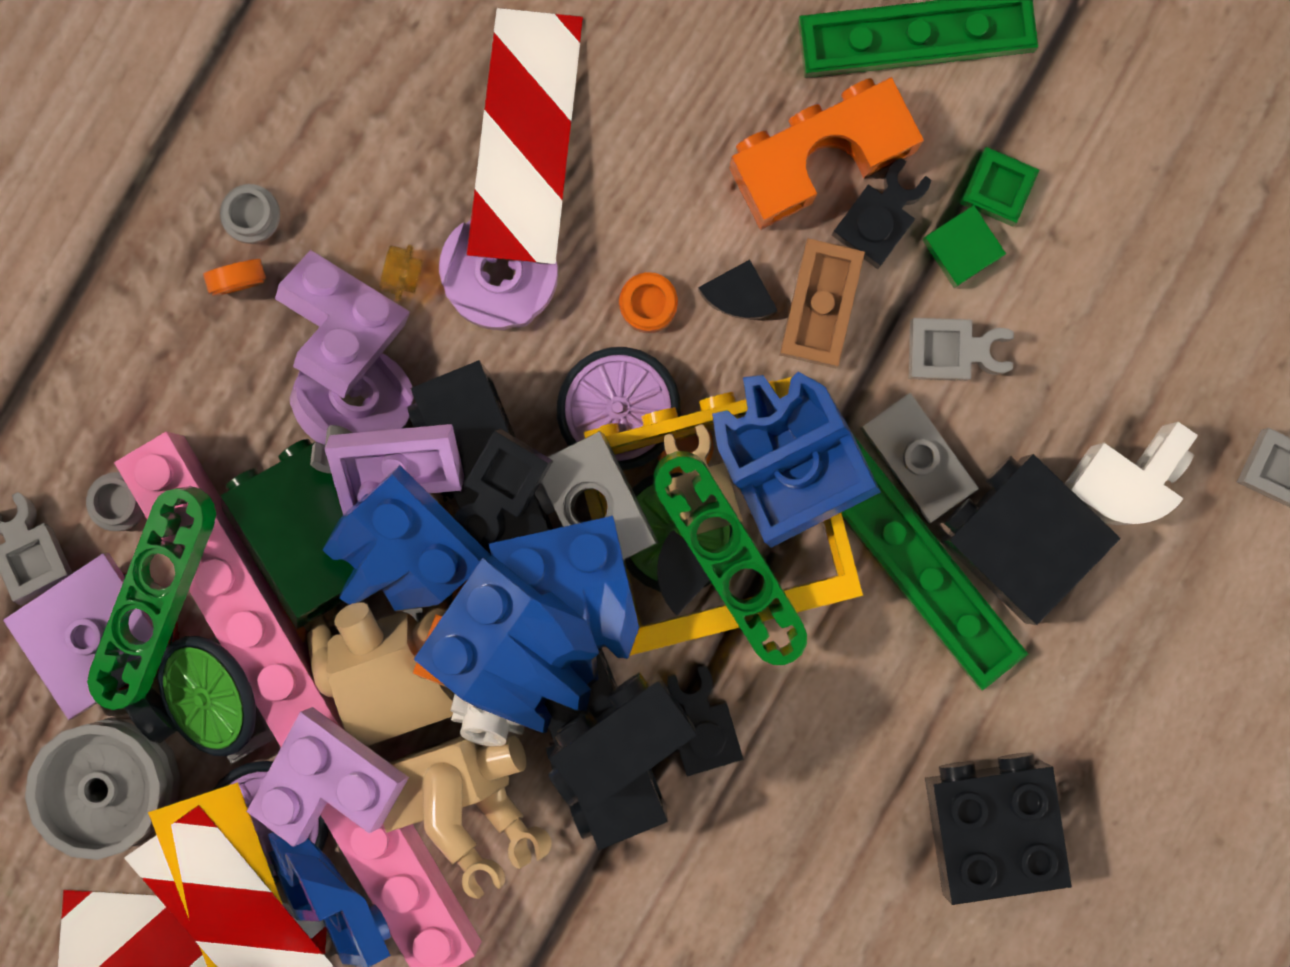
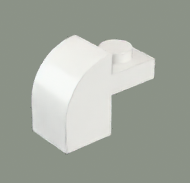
(1129, 491)

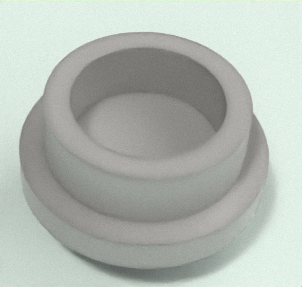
(250, 213)
(112, 503)

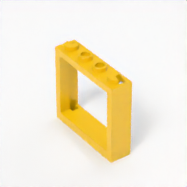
(719, 619)

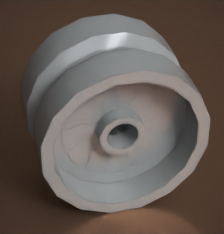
(67, 793)

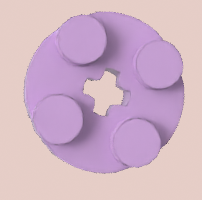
(491, 306)
(384, 408)

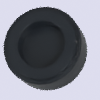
(151, 717)

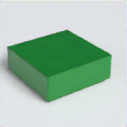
(999, 186)
(964, 246)

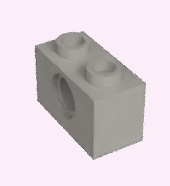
(594, 466)

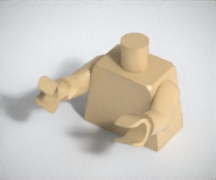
(372, 671)
(456, 776)

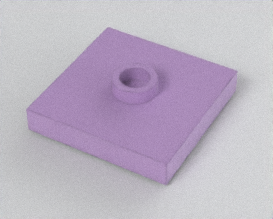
(66, 626)

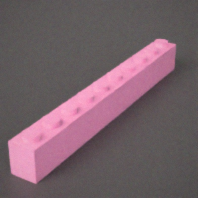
(259, 635)

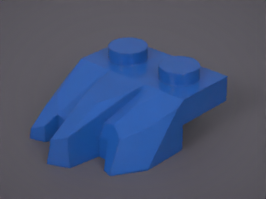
(792, 457)
(403, 546)
(587, 573)
(510, 648)
(320, 893)

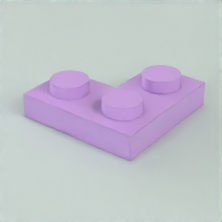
(351, 320)
(367, 458)
(322, 767)

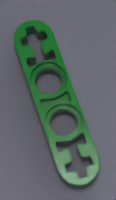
(734, 556)
(158, 602)

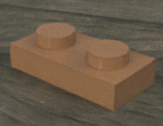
(822, 303)

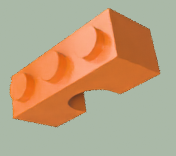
(867, 125)

